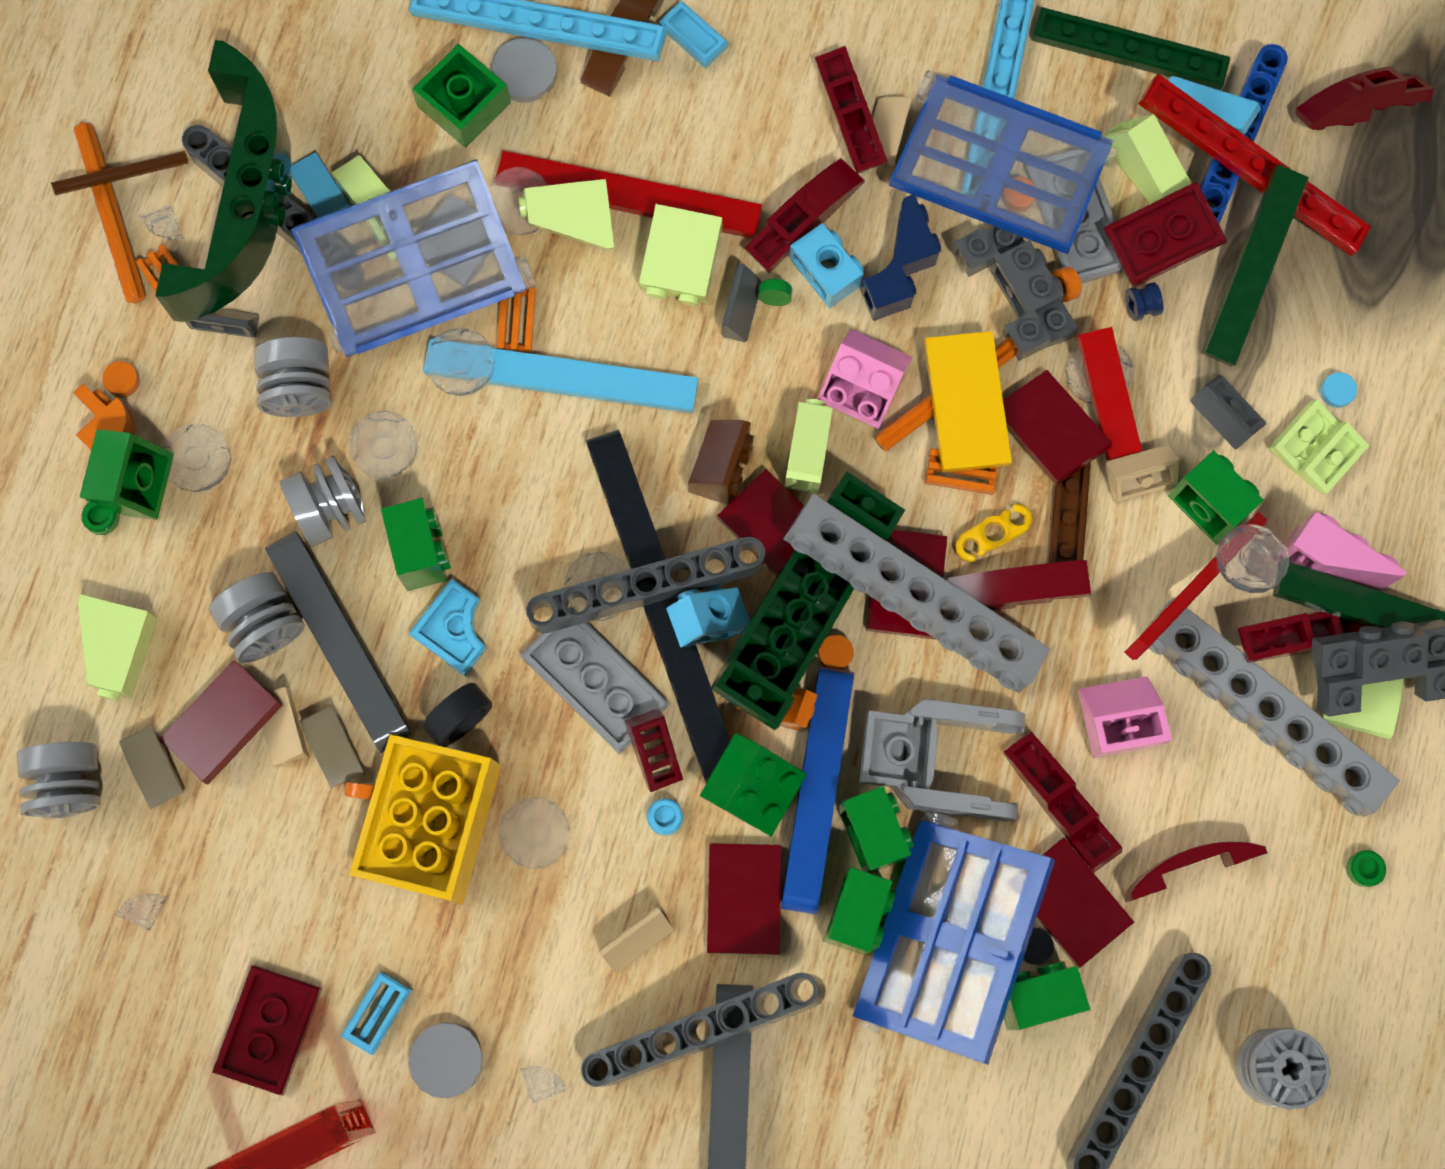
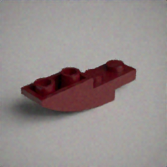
(1356, 97)
(803, 213)

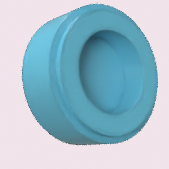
(1338, 390)
(665, 817)

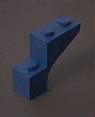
(913, 251)

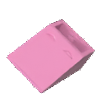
(1333, 551)

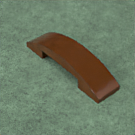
(606, 68)

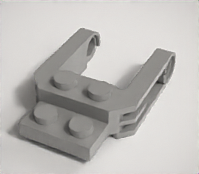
(902, 755)

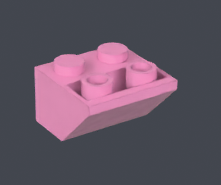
(864, 378)
(1124, 717)

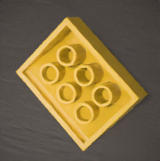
(426, 819)

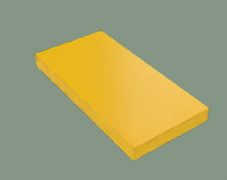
(967, 401)

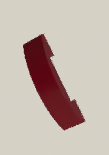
(1230, 853)

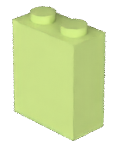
(680, 255)

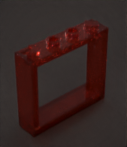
(306, 1140)

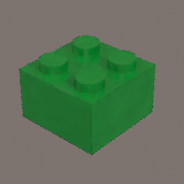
(461, 95)
(126, 474)
(1215, 496)
(414, 544)
(753, 784)
(875, 830)
(859, 912)
(1046, 997)

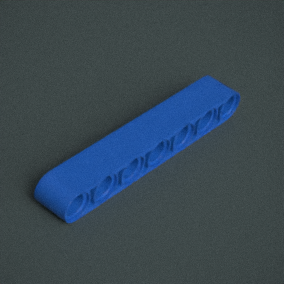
(1265, 81)
(817, 791)

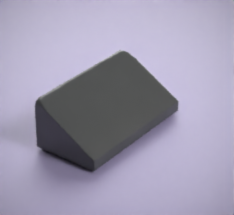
(741, 304)
(227, 322)
(1228, 411)

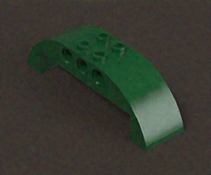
(249, 201)
(797, 615)

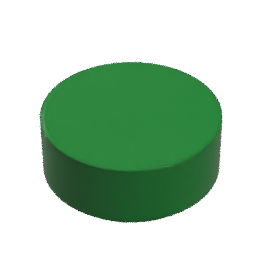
(775, 292)
(99, 519)
(1366, 868)

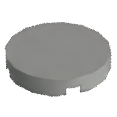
(526, 68)
(445, 1060)

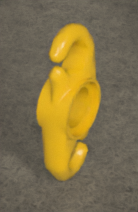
(1009, 529)

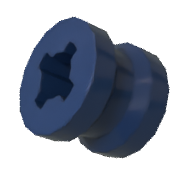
(1144, 301)

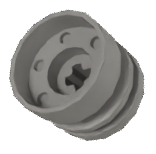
(292, 377)
(323, 501)
(256, 617)
(58, 784)
(1260, 1065)

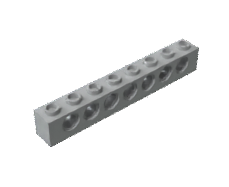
(934, 594)
(1372, 779)

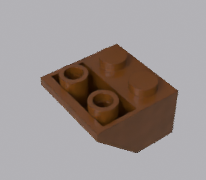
(720, 459)

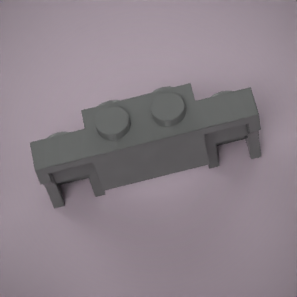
(1025, 283)
(1376, 656)

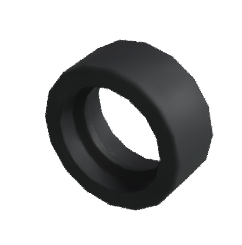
(457, 714)

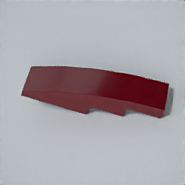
(851, 110)
(1026, 584)
(1290, 635)
(1062, 801)

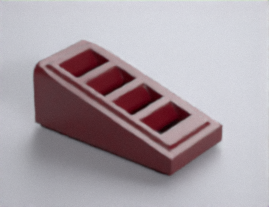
(641, 723)

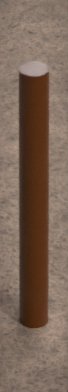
(119, 173)

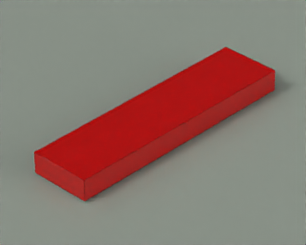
(1109, 392)

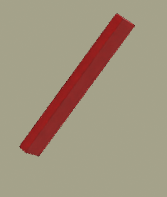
(1180, 603)

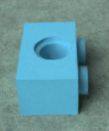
(829, 283)
(708, 615)

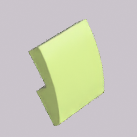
(1318, 447)
(1378, 710)

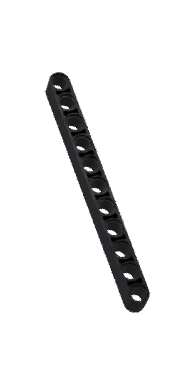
(643, 548)

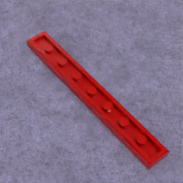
(1249, 161)
(641, 195)

